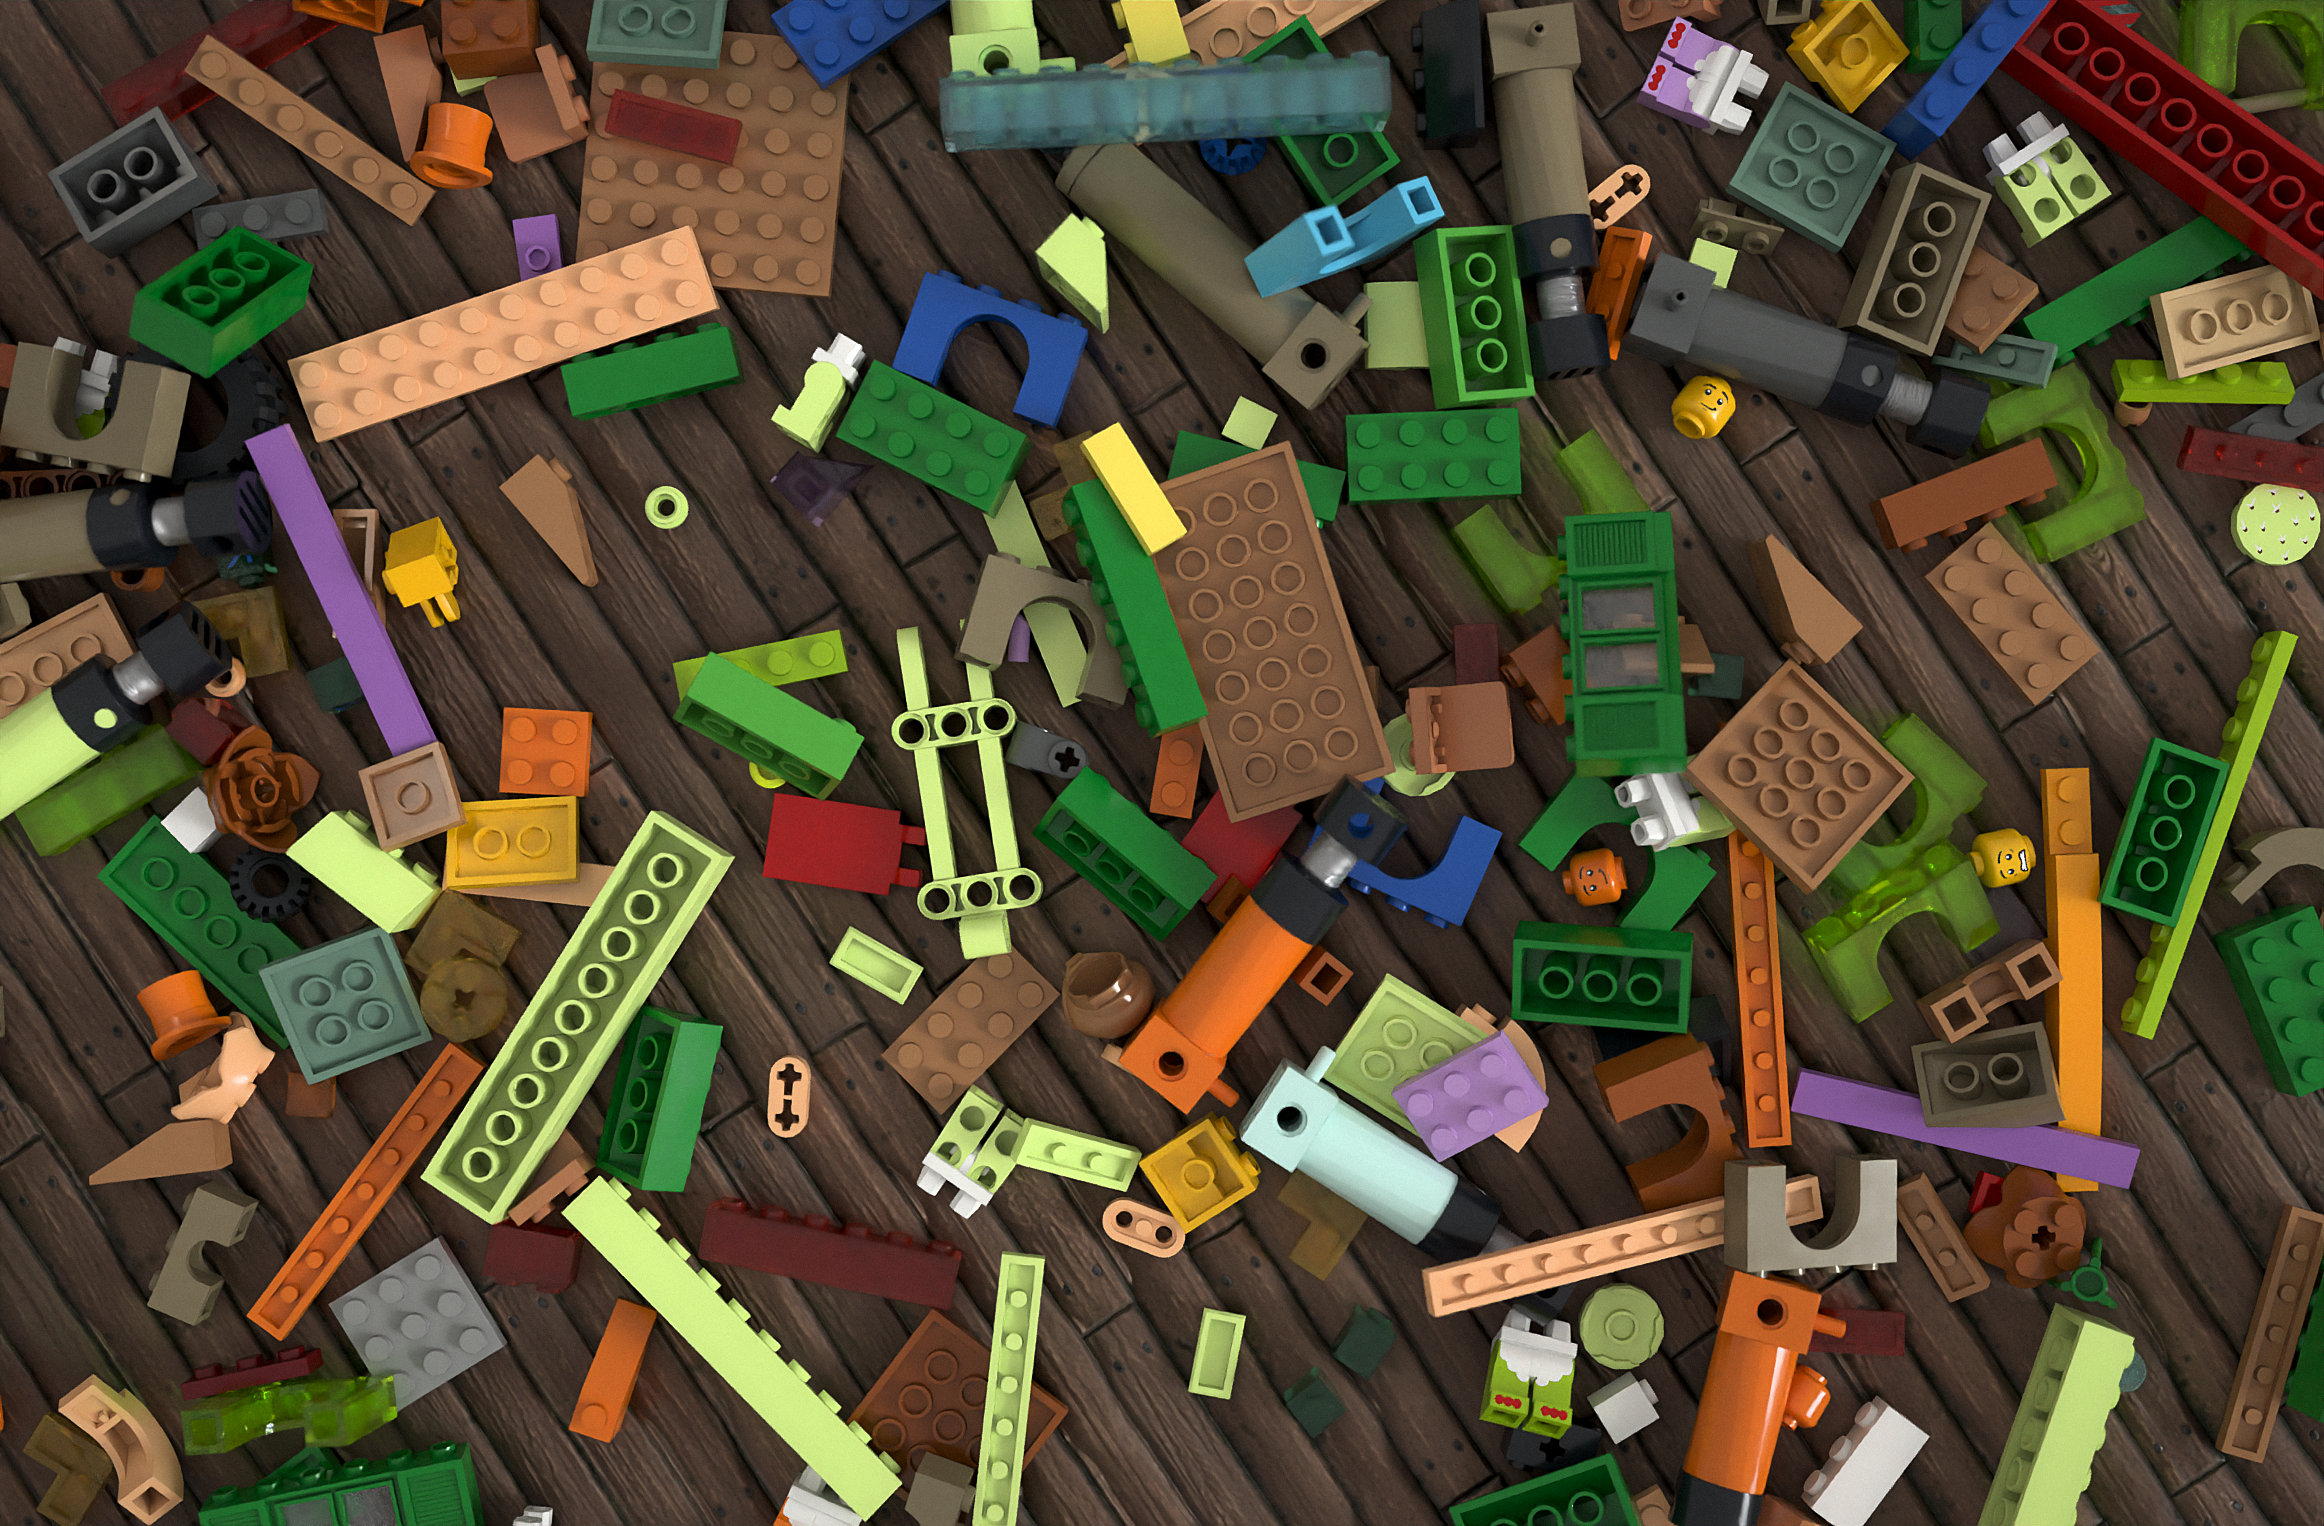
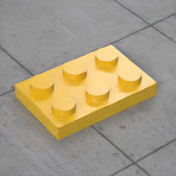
(515, 844)

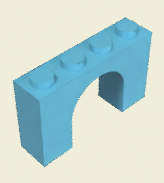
(1326, 244)

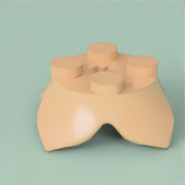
(228, 1081)

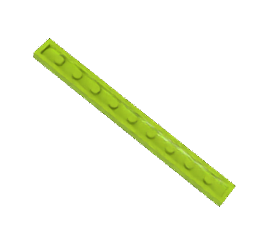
(2242, 738)

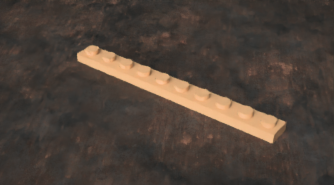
(1596, 1251)

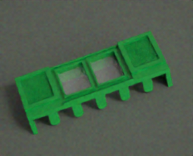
(1622, 645)
(400, 1490)

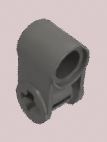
(1040, 751)

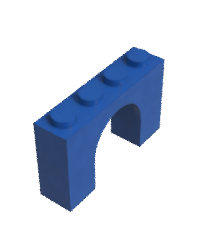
(1957, 79)
(948, 308)
(1445, 887)

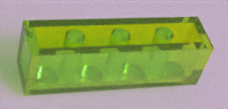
(107, 791)

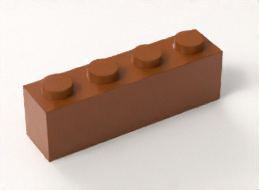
(1964, 494)

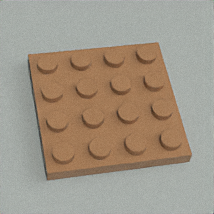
(1798, 775)

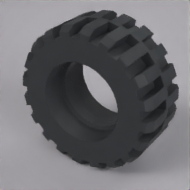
(250, 413)

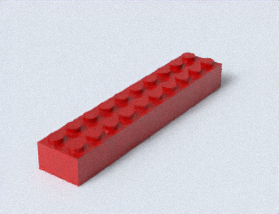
(2178, 132)

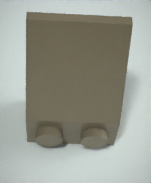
(1989, 1080)

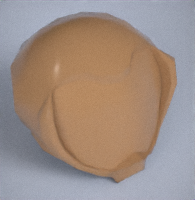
(1106, 994)

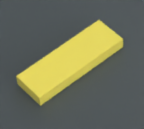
(1133, 489)

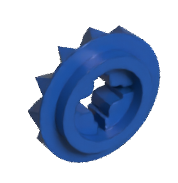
(1241, 160)

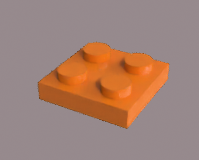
(545, 752)

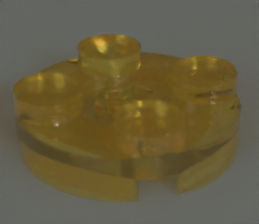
(463, 1021)

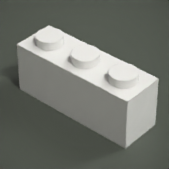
(1863, 1465)

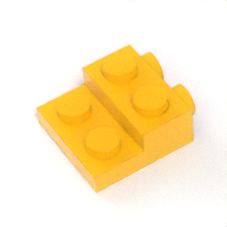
(1847, 50)
(1201, 1171)

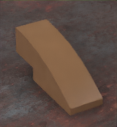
(364, 542)

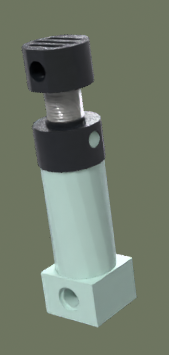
(1384, 1175)

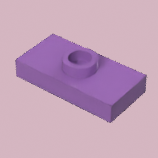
(538, 245)

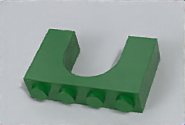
(1672, 875)

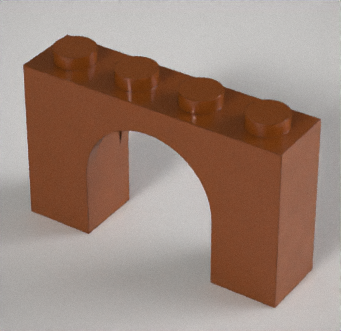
(1663, 1074)

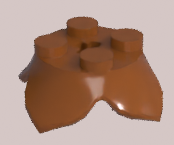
(259, 790)
(2005, 1231)

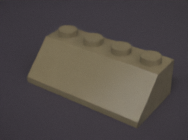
(1914, 259)

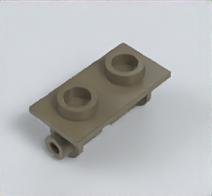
(1719, 225)

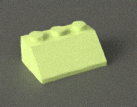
(1077, 268)
(375, 882)

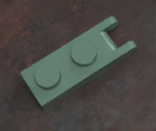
(2006, 360)

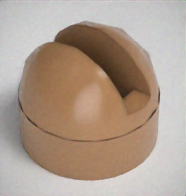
(2131, 413)

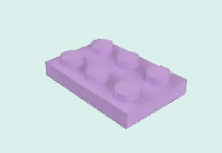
(1470, 1096)

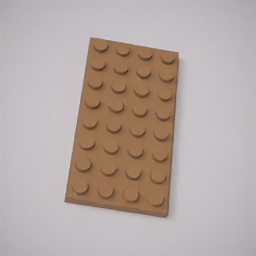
(1267, 636)

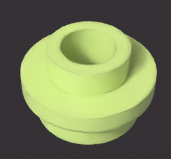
(654, 503)

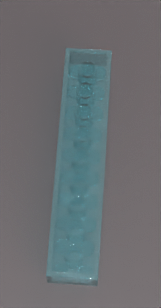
(1165, 102)

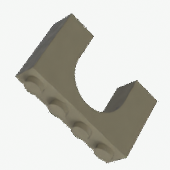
(137, 439)
(1007, 588)
(1858, 1233)

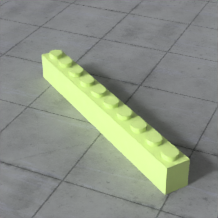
(733, 1347)

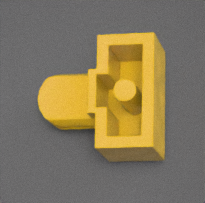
(423, 570)

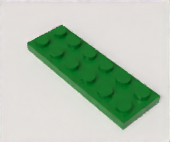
(194, 911)

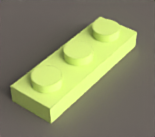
(1075, 1155)

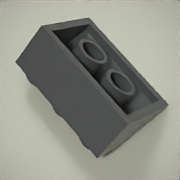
(132, 183)

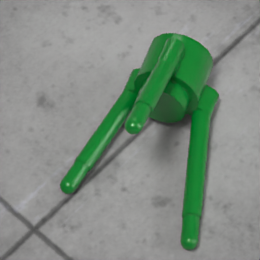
(2088, 1280)

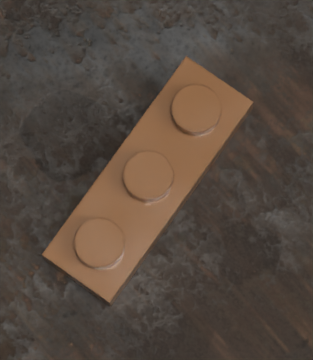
(1938, 1239)

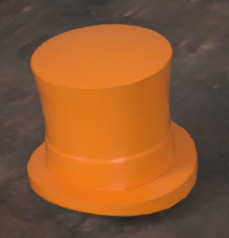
(454, 148)
(180, 1014)

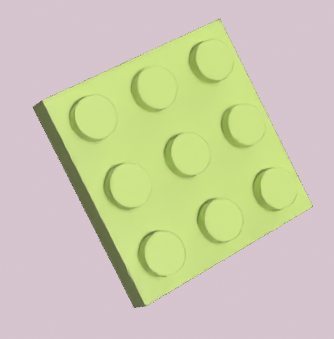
(1394, 1041)

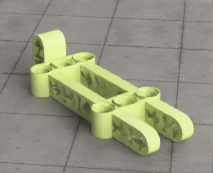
(984, 928)

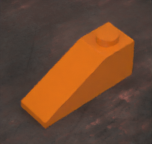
(614, 1371)

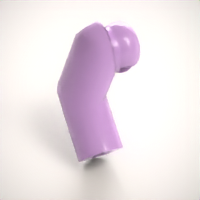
(1019, 640)

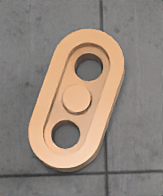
(1142, 1229)

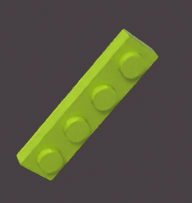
(2233, 383)
(778, 661)

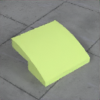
(1395, 327)

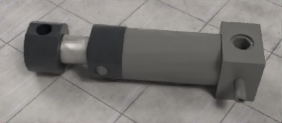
(1831, 370)

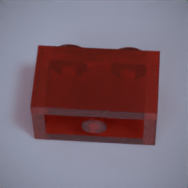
(206, 727)
(533, 1255)

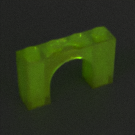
(2212, 31)
(2105, 498)
(1519, 575)
(1942, 790)
(1850, 937)
(329, 1410)

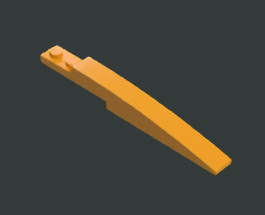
(2075, 946)

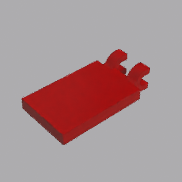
(839, 845)
(1240, 847)

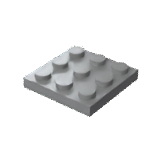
(419, 1322)

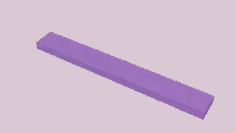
(340, 589)
(1902, 1115)

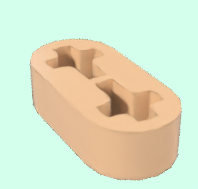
(1621, 206)
(799, 1096)

